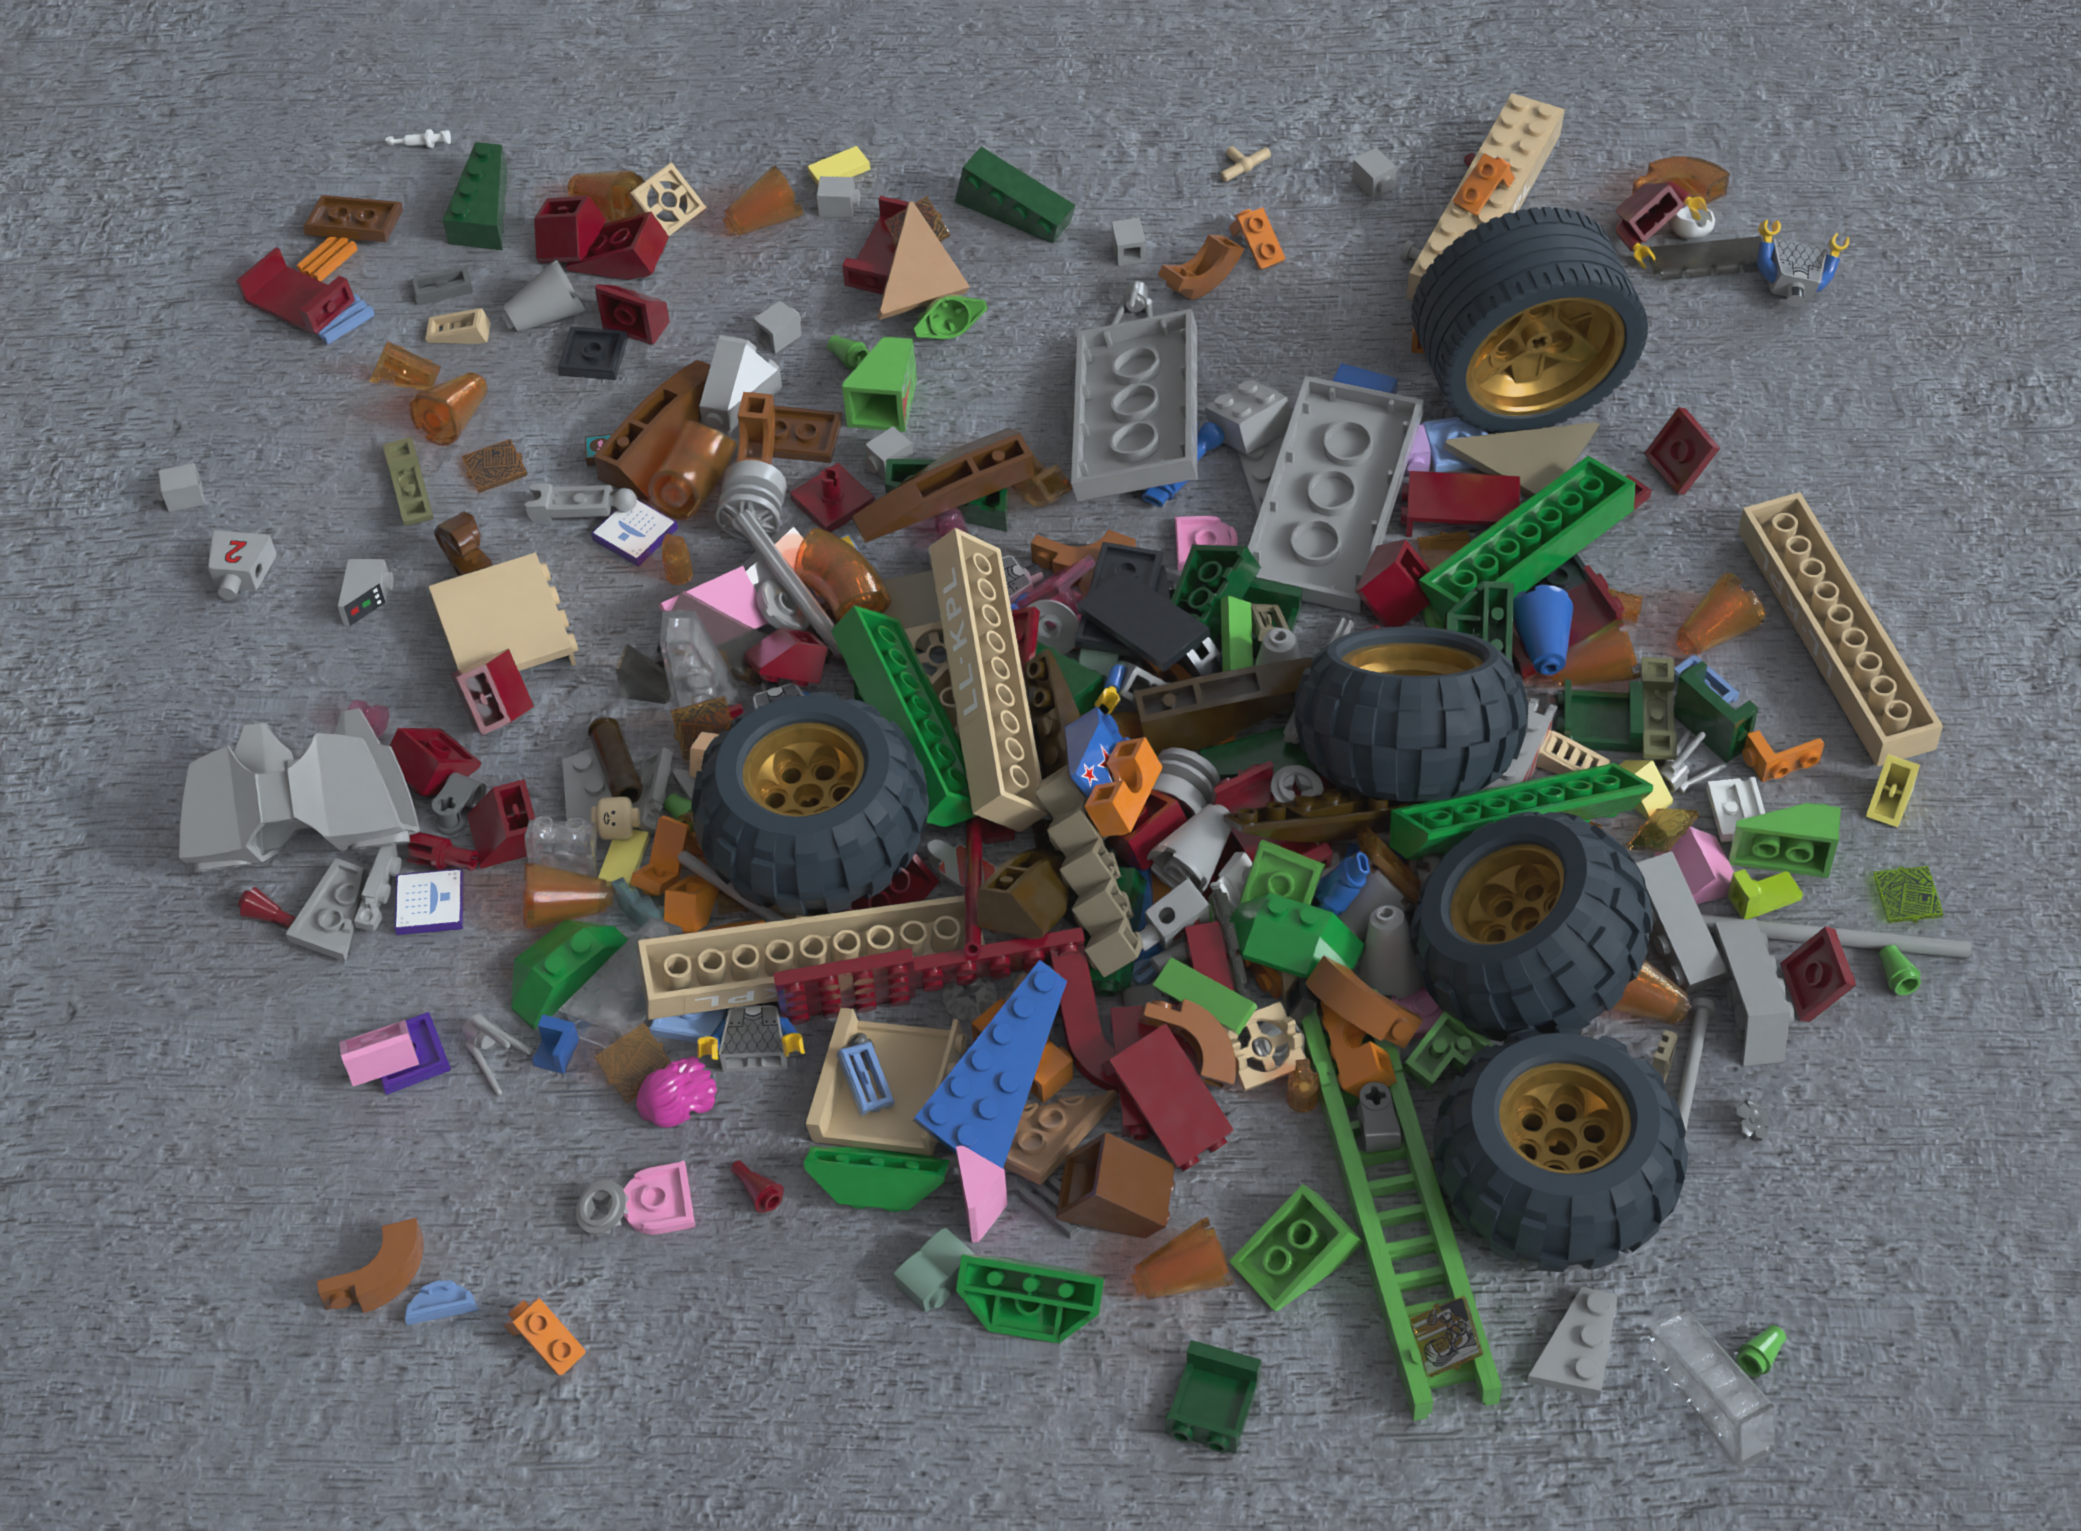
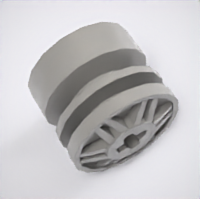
(754, 488)
(1186, 779)

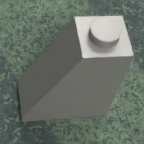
(732, 371)

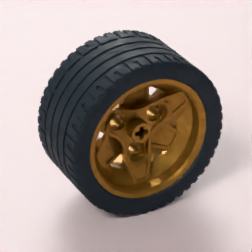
(1529, 320)

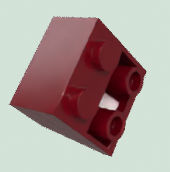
(566, 228)
(1392, 583)
(788, 655)
(492, 692)
(501, 823)

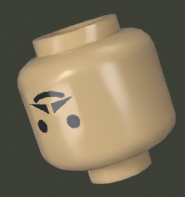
(615, 818)

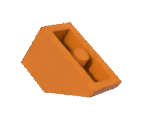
(690, 903)

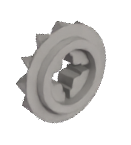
(1305, 779)
(964, 1008)
(589, 1214)

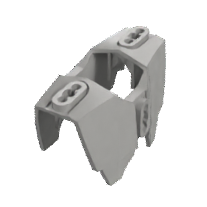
(259, 797)

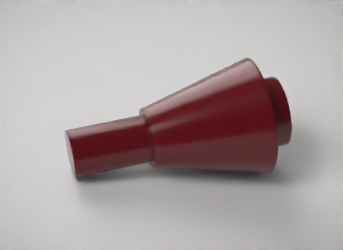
(258, 906)
(763, 1192)

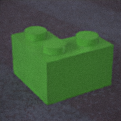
(1443, 1045)

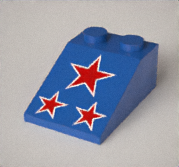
(1089, 748)

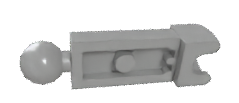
(576, 501)

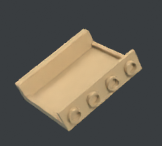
(504, 610)
(914, 1067)

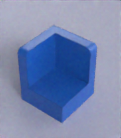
(557, 1044)

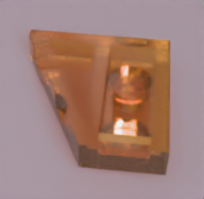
(405, 368)

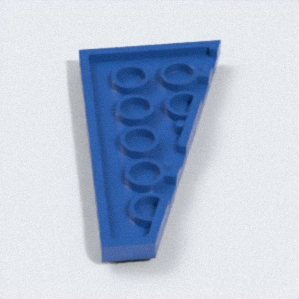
(991, 1082)

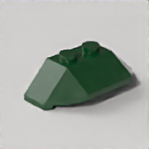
(1486, 614)

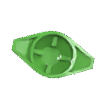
(949, 316)

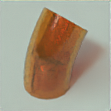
(690, 470)
(840, 574)

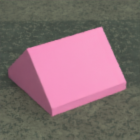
(1702, 865)
(378, 1053)
(982, 1191)

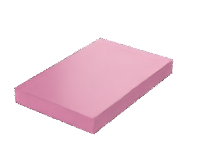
(730, 594)

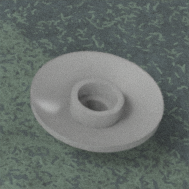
(1064, 632)

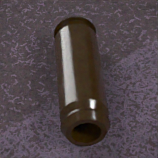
(615, 758)

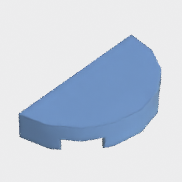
(439, 1301)

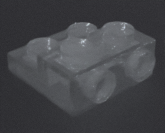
(563, 844)

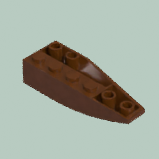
(651, 430)
(949, 483)

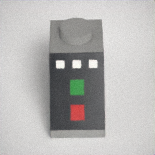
(363, 588)

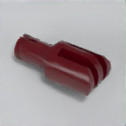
(438, 853)

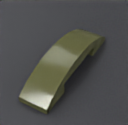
(408, 481)
(1658, 708)

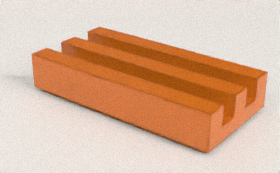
(323, 255)

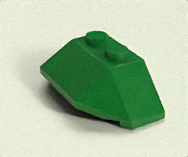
(1292, 935)
(559, 966)
(875, 1176)
(1028, 1296)

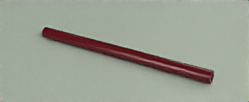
(973, 881)

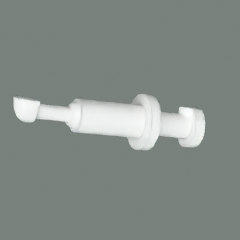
(428, 139)

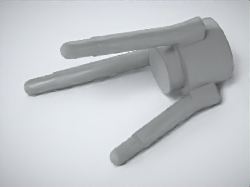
(1134, 300)
(1675, 771)
(484, 1035)

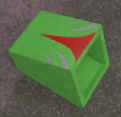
(882, 387)

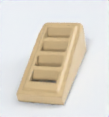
(468, 325)
(1566, 747)

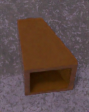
(1116, 1188)

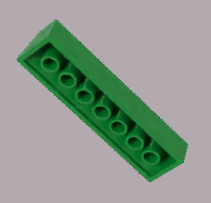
(1535, 535)
(898, 686)
(1585, 793)

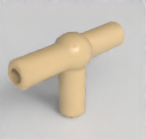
(1243, 163)

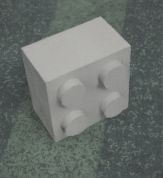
(1250, 415)

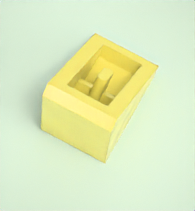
(1893, 790)
(1660, 796)

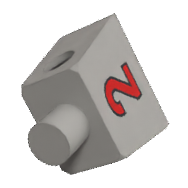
(239, 561)
(1180, 909)

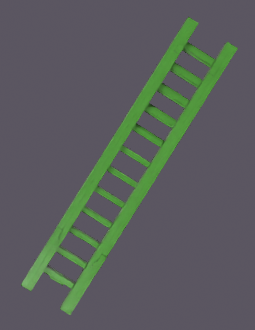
(1370, 1224)

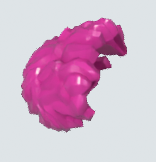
(675, 1091)

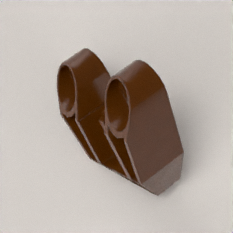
(461, 542)

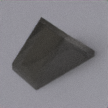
(641, 677)

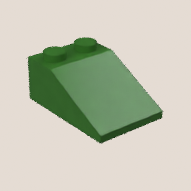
(1788, 840)
(1295, 1248)

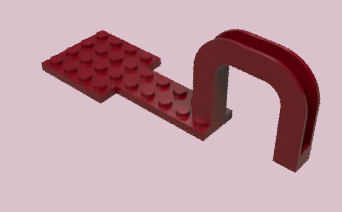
(897, 975)

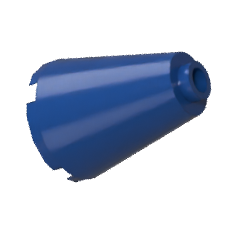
(1544, 626)

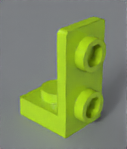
(1756, 898)

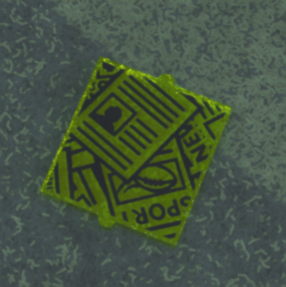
(1908, 894)

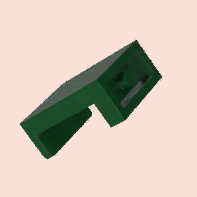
(1273, 593)
(1706, 712)
(1602, 718)
(1213, 1397)

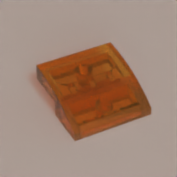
(1389, 863)

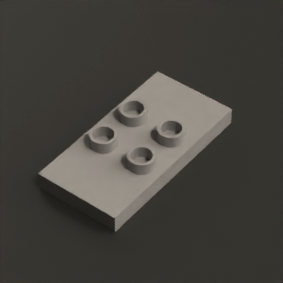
(1135, 406)
(1334, 489)

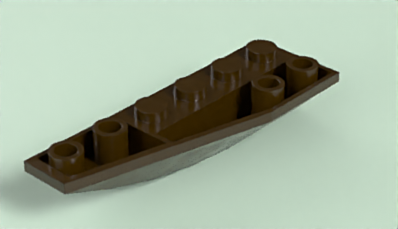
(1217, 705)
(1050, 712)
(1317, 818)
(1024, 894)

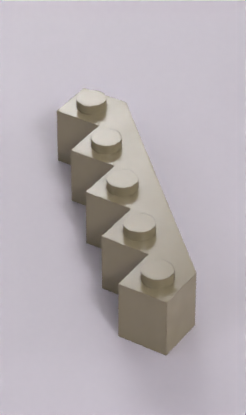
(1091, 874)

